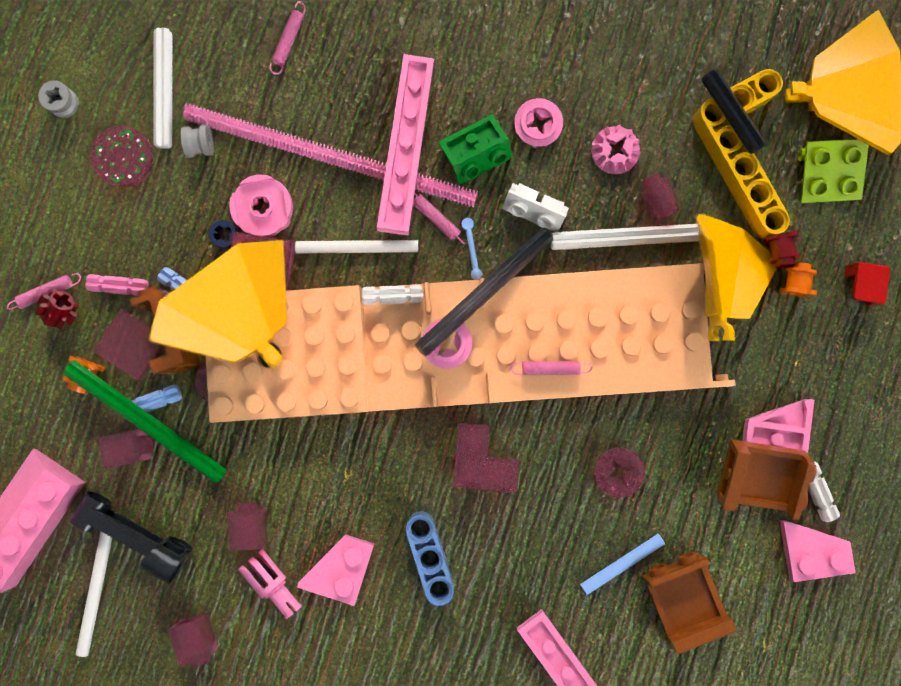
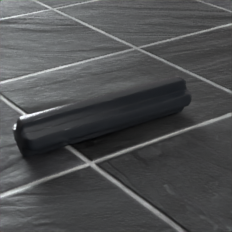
(733, 111)

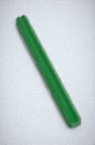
(144, 421)

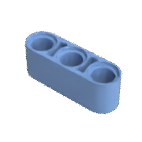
(435, 572)

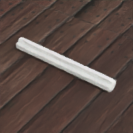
(625, 236)

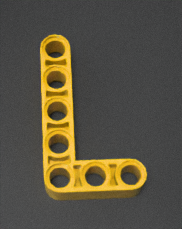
(725, 159)

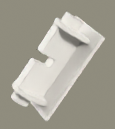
(522, 203)

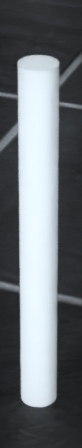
(368, 246)
(94, 595)

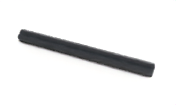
(483, 292)

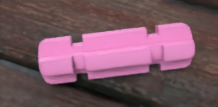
(115, 285)

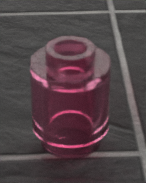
(659, 196)

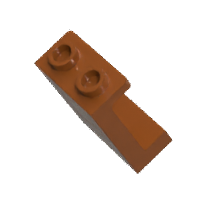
(176, 359)
(766, 477)
(687, 602)

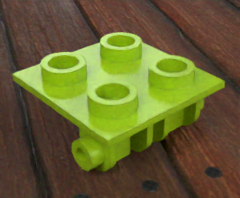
(833, 170)

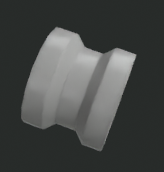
(61, 106)
(197, 141)

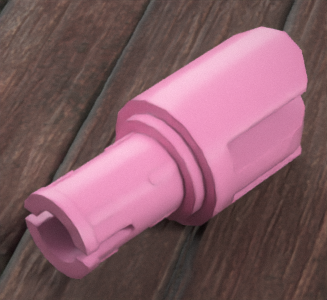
(274, 588)

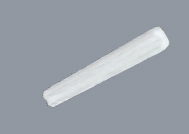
(162, 88)

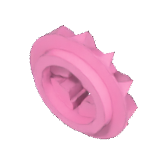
(545, 111)
(619, 163)
(450, 358)

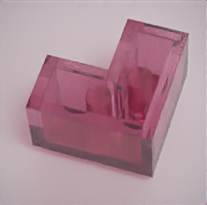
(475, 467)

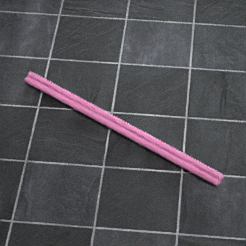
(320, 153)

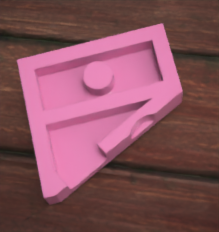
(782, 427)
(814, 553)
(340, 570)

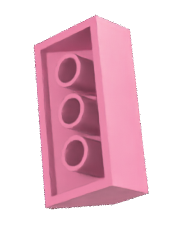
(31, 512)

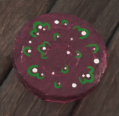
(122, 156)

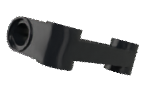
(163, 556)

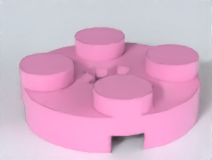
(248, 195)

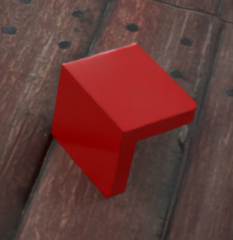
(869, 282)

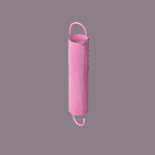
(287, 38)
(436, 217)
(32, 296)
(550, 368)

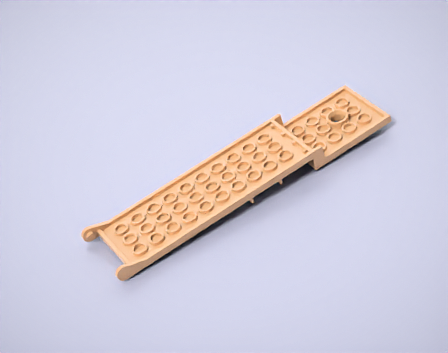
(343, 357)

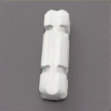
(392, 294)
(822, 497)

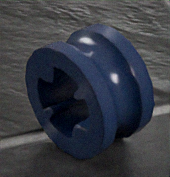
(213, 233)

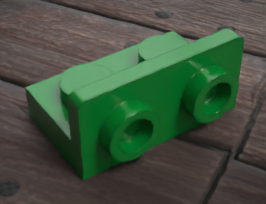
(476, 149)

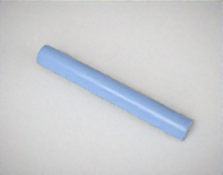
(622, 564)

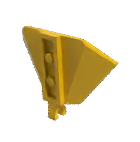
(857, 85)
(734, 273)
(229, 306)

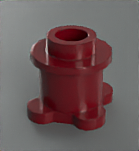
(783, 249)

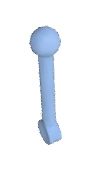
(467, 225)

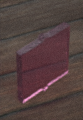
(128, 344)

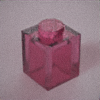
(125, 448)
(247, 527)
(193, 640)

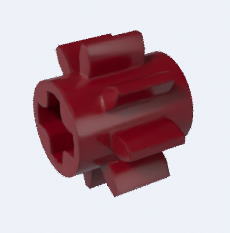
(57, 309)

